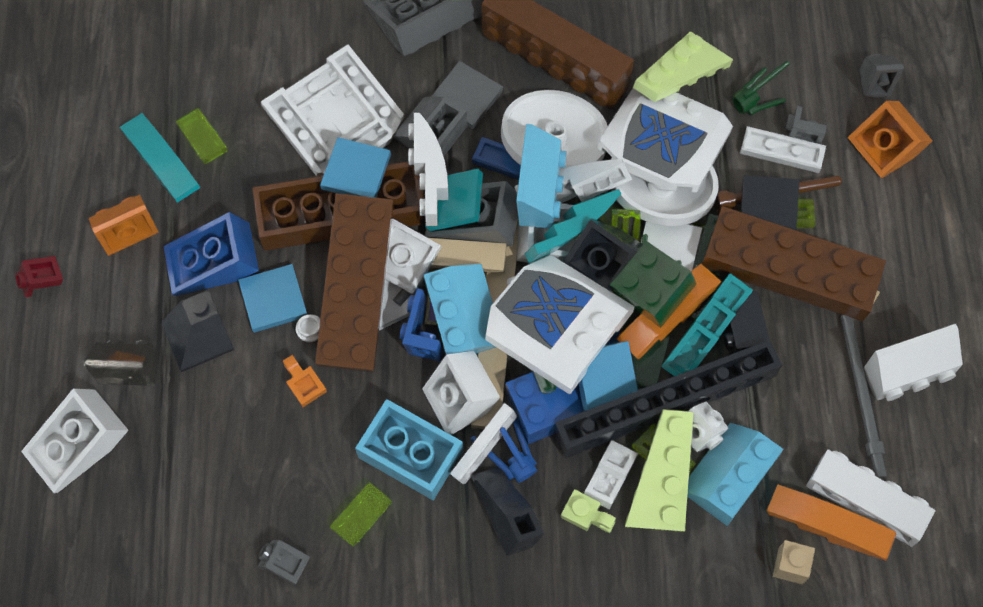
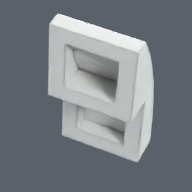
(610, 474)

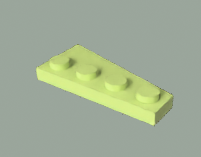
(681, 66)
(663, 486)

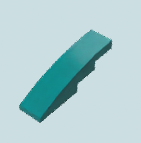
(160, 157)
(575, 221)
(707, 326)

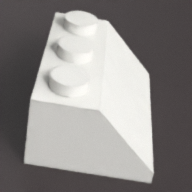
(914, 363)

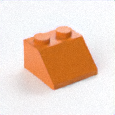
(889, 138)
(123, 225)

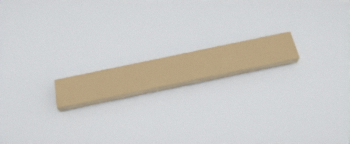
(495, 360)

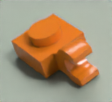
(304, 384)

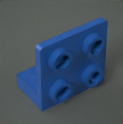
(416, 342)

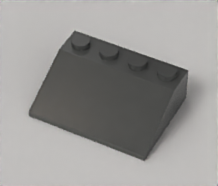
(419, 22)

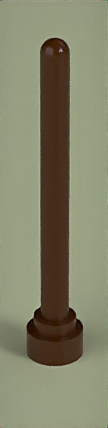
(729, 199)

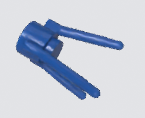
(521, 465)

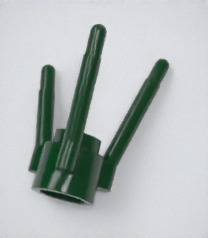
(747, 97)

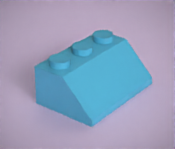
(540, 178)
(461, 307)
(732, 471)

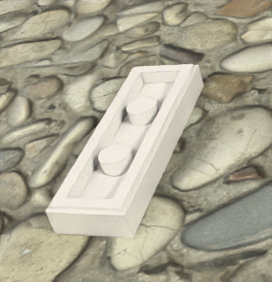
(783, 149)
(483, 444)

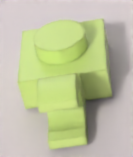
(583, 512)

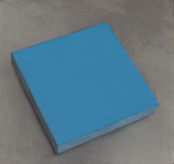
(355, 168)
(272, 298)
(608, 376)

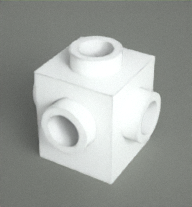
(707, 427)

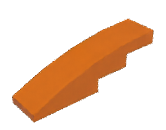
(644, 333)
(832, 522)

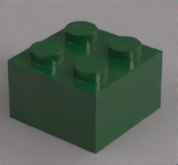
(654, 284)

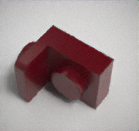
(38, 274)

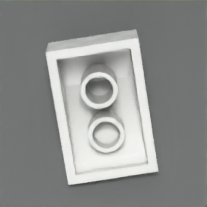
(74, 438)

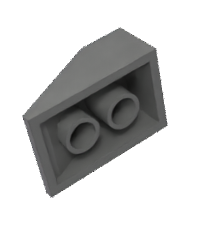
(496, 218)

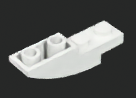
(430, 165)

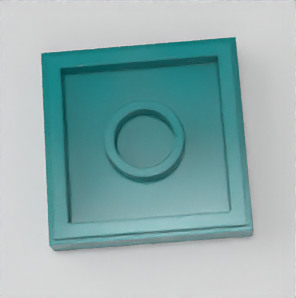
(462, 201)

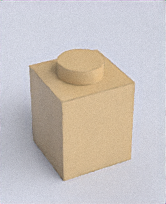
(793, 562)

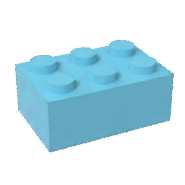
(409, 449)

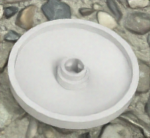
(561, 115)
(668, 206)

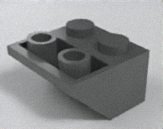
(444, 119)

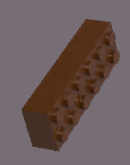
(559, 48)
(303, 212)
(794, 264)
(354, 283)

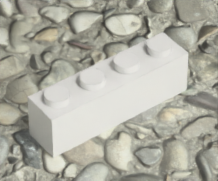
(870, 497)

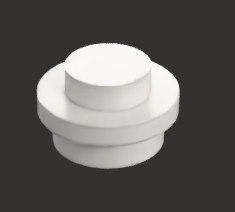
(308, 328)

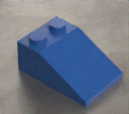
(211, 255)
(540, 411)

